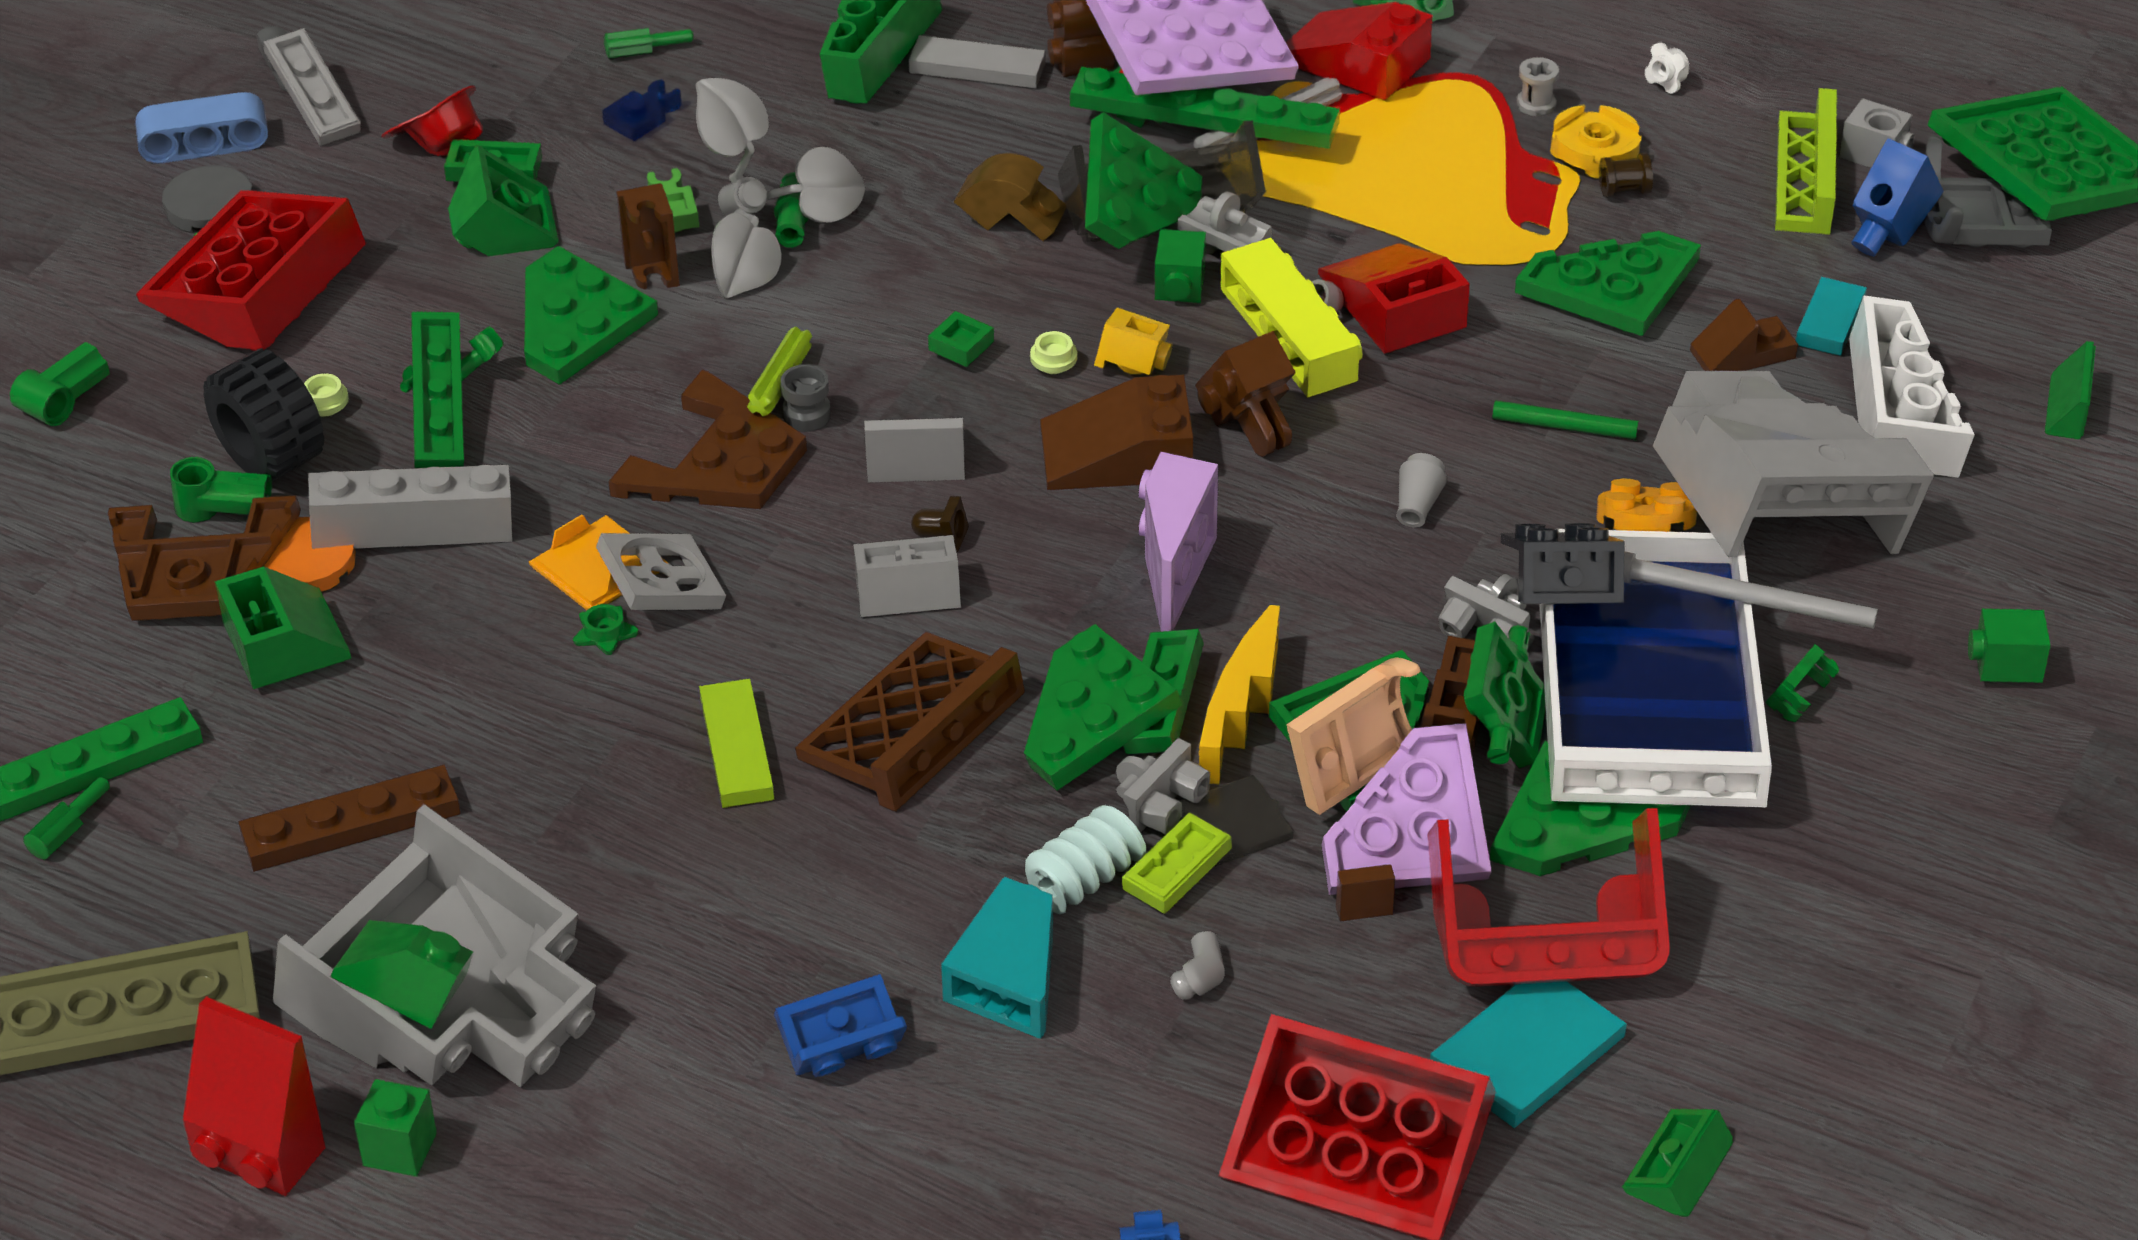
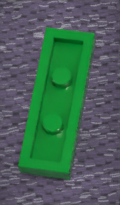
(1175, 659)

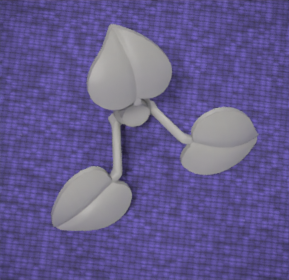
(828, 186)

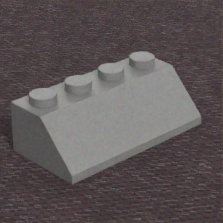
(410, 507)

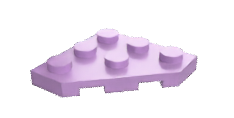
(1390, 818)

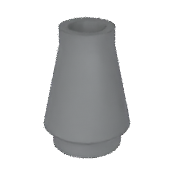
(1419, 486)

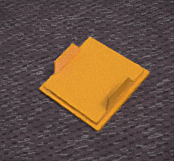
(576, 564)

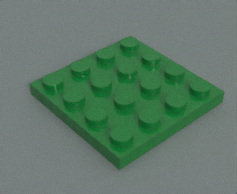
(2045, 151)

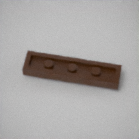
(346, 817)

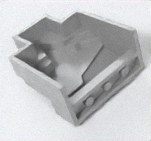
(1761, 452)
(515, 997)

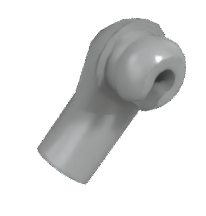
(1202, 971)

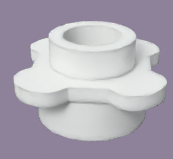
(1676, 67)

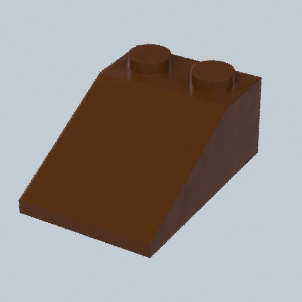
(1117, 434)

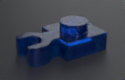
(638, 113)

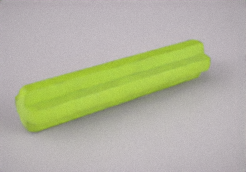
(768, 387)

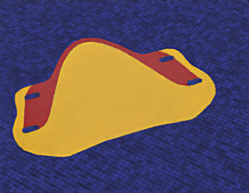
(1430, 168)

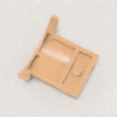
(1350, 734)

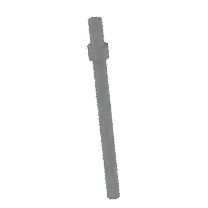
(1748, 592)

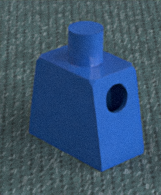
(1894, 197)

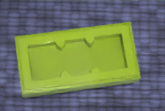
(1177, 863)

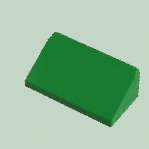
(2071, 394)
(1680, 1160)

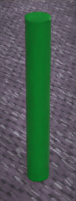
(1565, 420)

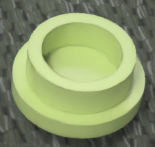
(1053, 352)
(328, 393)

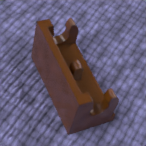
(648, 234)

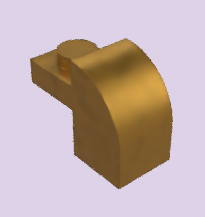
(1011, 186)

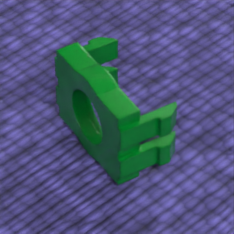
(1786, 688)

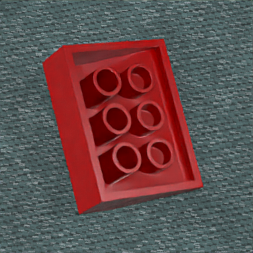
(256, 266)
(1358, 1128)

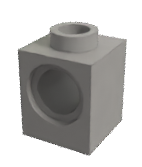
(1869, 129)

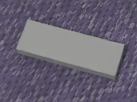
(977, 61)
(312, 87)

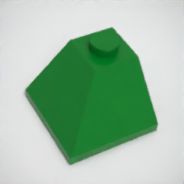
(500, 208)
(405, 968)

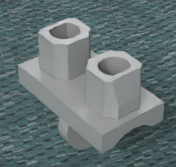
(1224, 223)
(1482, 605)
(1153, 783)

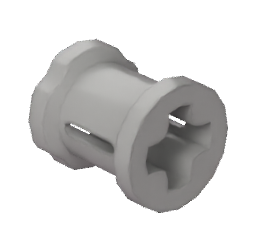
(1537, 86)

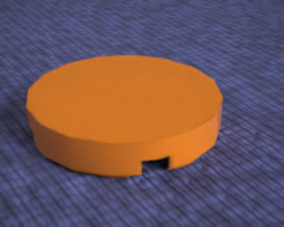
(313, 566)

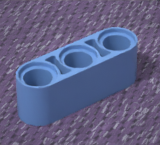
(174, 133)

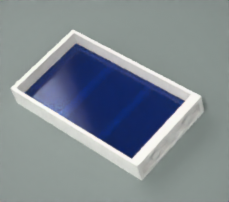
(1657, 689)

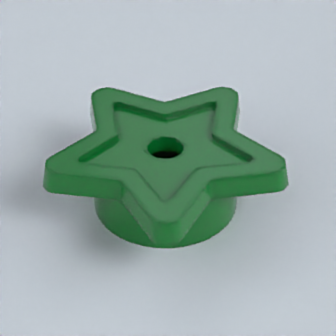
(604, 628)

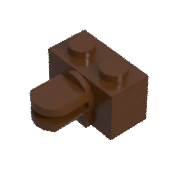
(1246, 388)

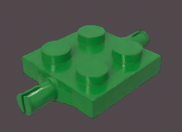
(1506, 694)

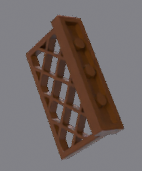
(936, 732)

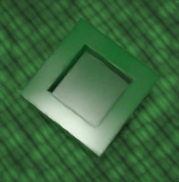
(961, 338)

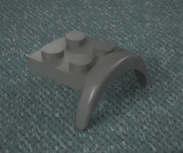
(1980, 212)

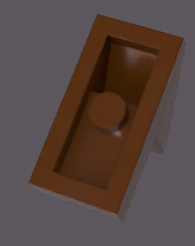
(1741, 343)

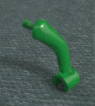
(484, 345)

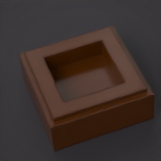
(1365, 892)

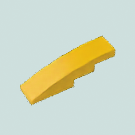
(1242, 689)

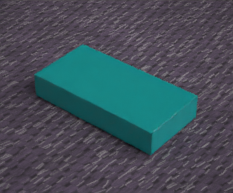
(1830, 316)

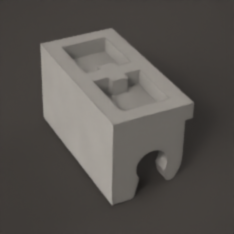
(907, 576)

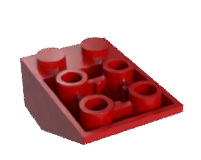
(1402, 294)

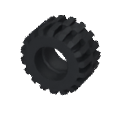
(263, 414)

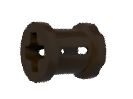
(1625, 175)

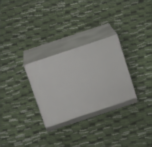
(915, 450)

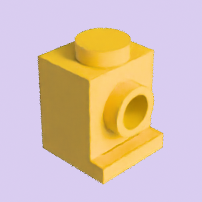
(1134, 343)

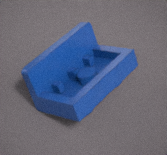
(840, 1026)

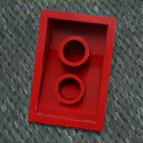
(1365, 46)
(251, 1099)

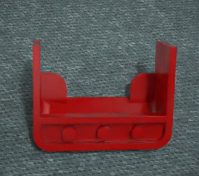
(1623, 942)

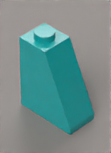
(1005, 959)

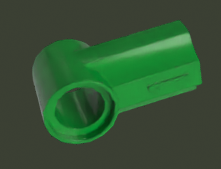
(53, 393)
(203, 491)

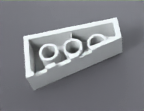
(1902, 386)

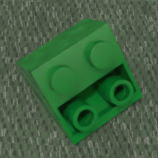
(278, 625)

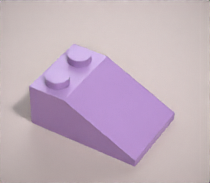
(1177, 529)

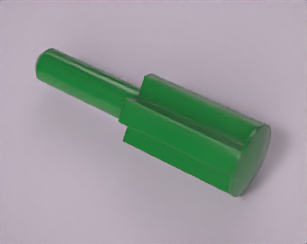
(641, 41)
(62, 821)

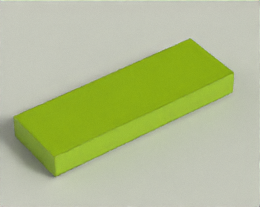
(736, 743)

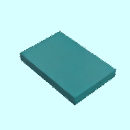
(1532, 1044)

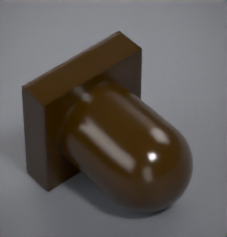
(942, 521)

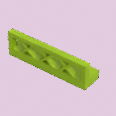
(1817, 172)

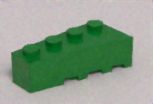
(871, 43)

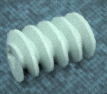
(1085, 856)

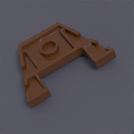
(731, 465)
(180, 573)

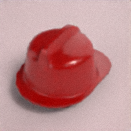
(446, 121)

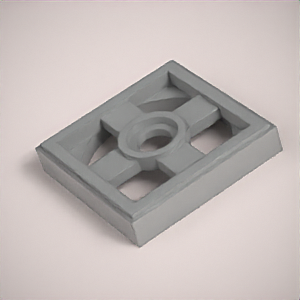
(648, 592)

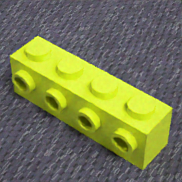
(1279, 299)

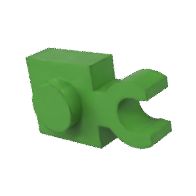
(680, 200)

